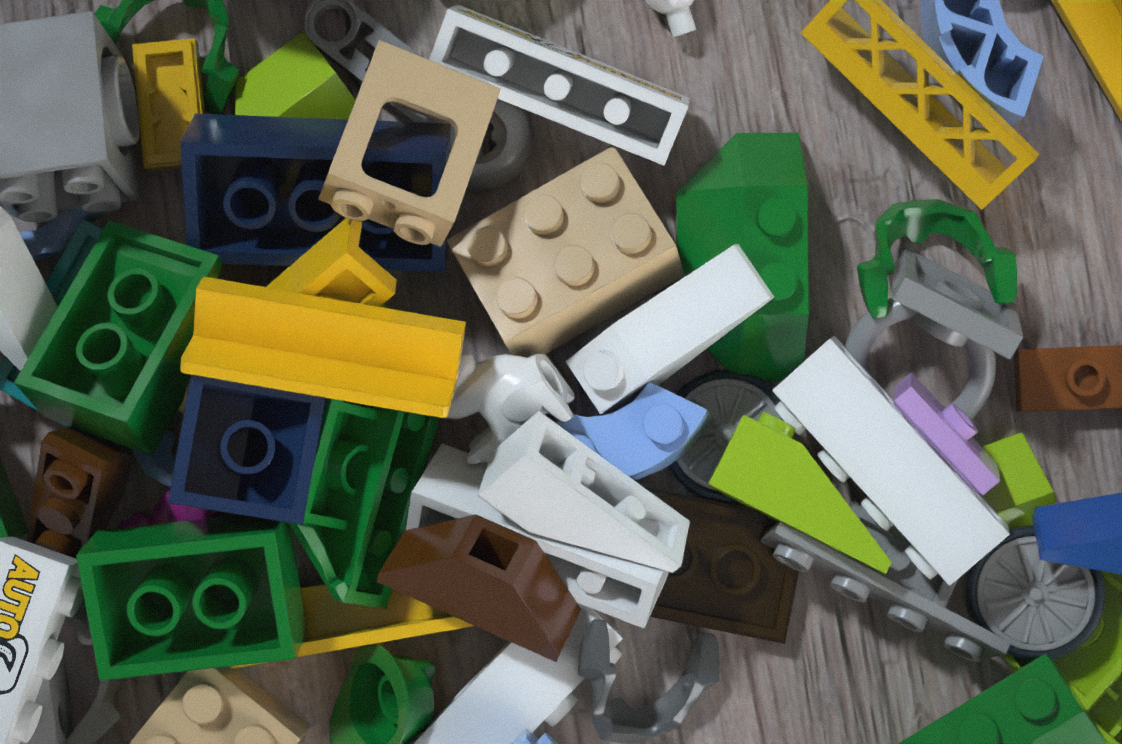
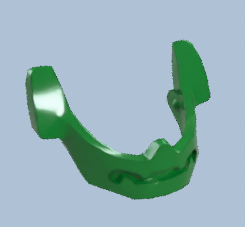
(221, 73)
(918, 220)

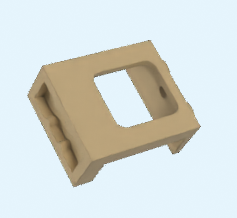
(429, 91)

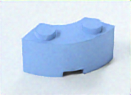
(982, 52)
(644, 433)

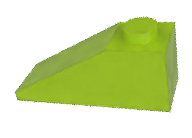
(786, 484)

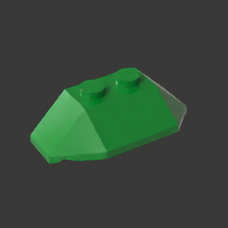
(757, 199)
(362, 495)

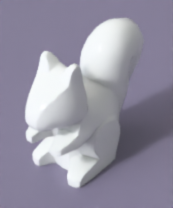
(507, 394)

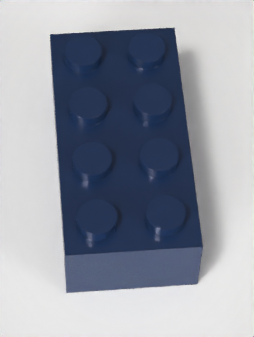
(259, 182)

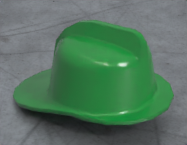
(383, 698)

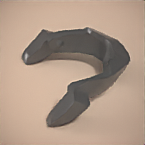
(628, 725)

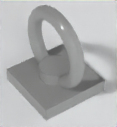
(950, 311)

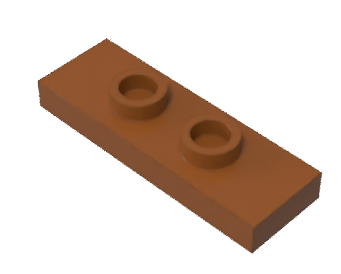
(1068, 378)

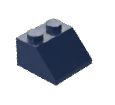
(246, 450)

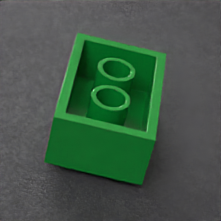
(192, 595)

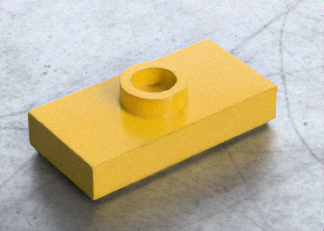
(167, 98)

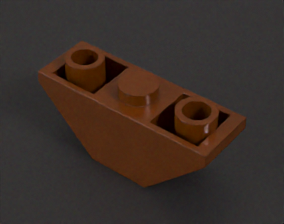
(75, 489)
(486, 580)

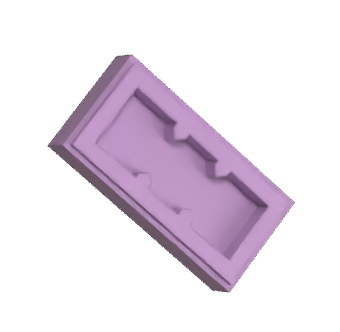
(948, 432)

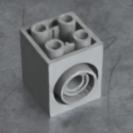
(65, 119)

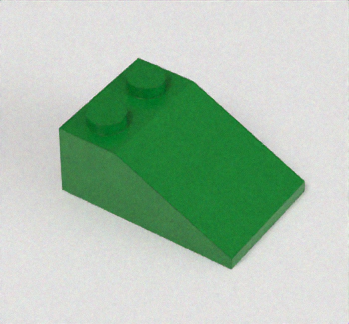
(120, 339)

